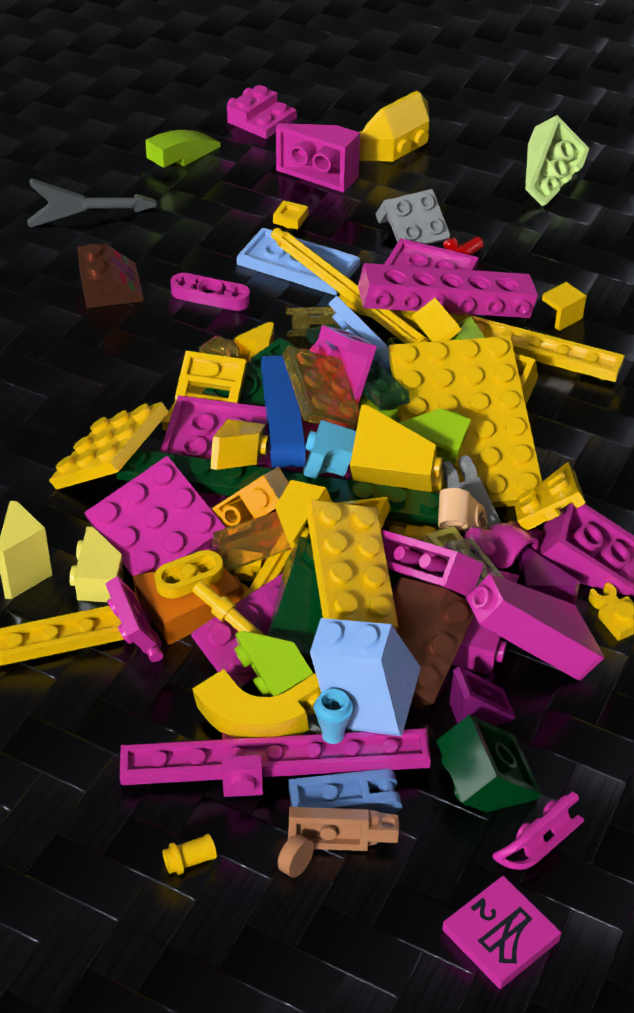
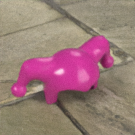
(504, 542)

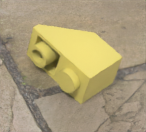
(96, 566)

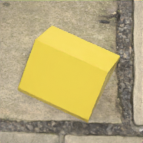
(22, 551)

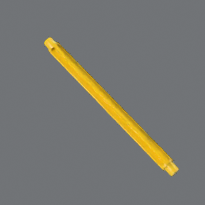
(345, 286)

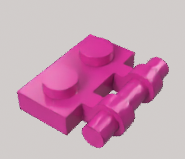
(134, 619)

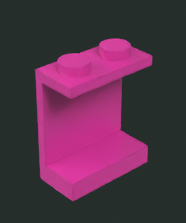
(355, 356)

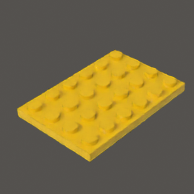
(481, 384)

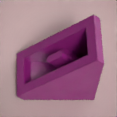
(546, 577)
(478, 698)

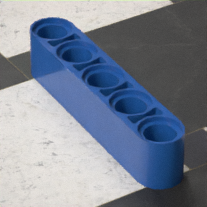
(282, 415)

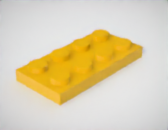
(350, 563)

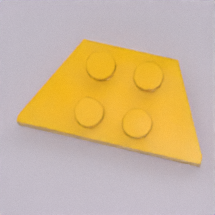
(547, 498)

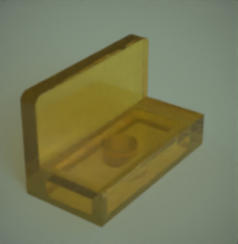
(250, 541)

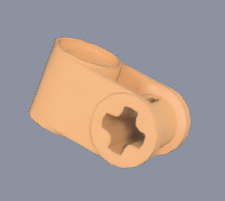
(460, 510)

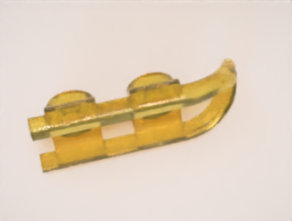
(301, 319)

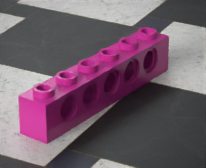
(455, 289)

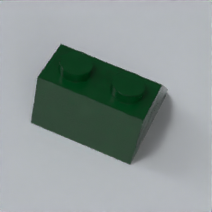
(487, 766)

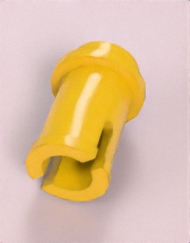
(189, 854)

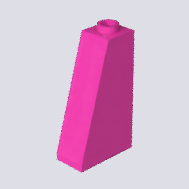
(537, 624)

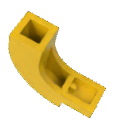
(252, 716)

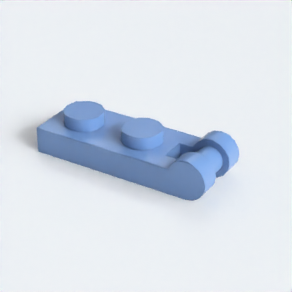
(348, 791)

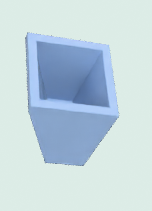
(371, 668)

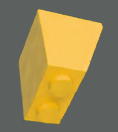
(393, 454)

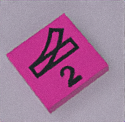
(501, 932)

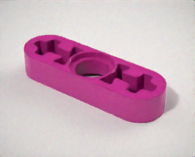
(193, 288)

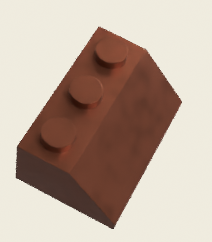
(432, 628)

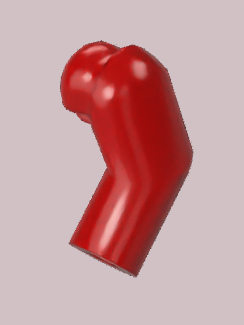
(468, 248)

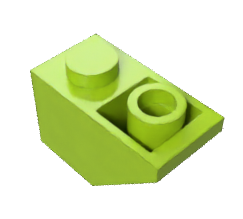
(274, 662)

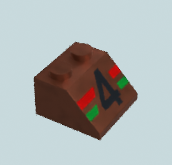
(107, 276)

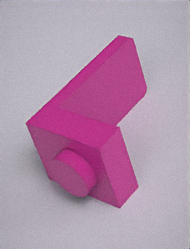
(241, 774)

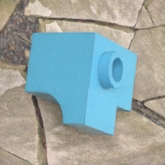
(329, 450)

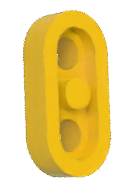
(182, 574)

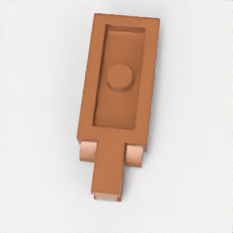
(343, 827)

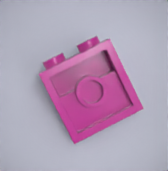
(259, 111)

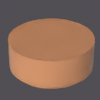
(295, 855)

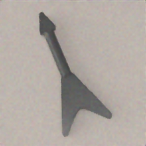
(65, 203)

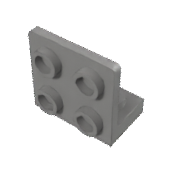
(415, 217)

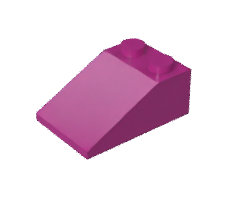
(318, 154)
(590, 548)

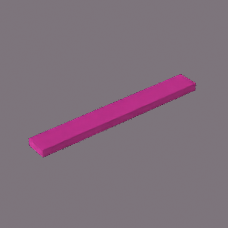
(278, 754)

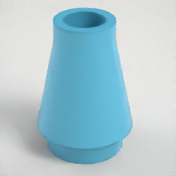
(333, 713)

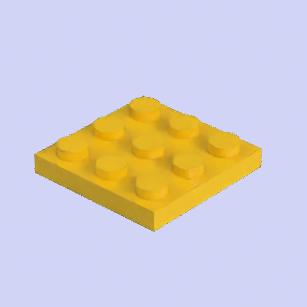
(108, 445)

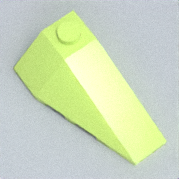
(552, 158)

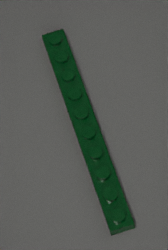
(405, 504)

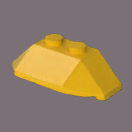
(396, 129)

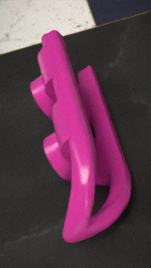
(531, 835)

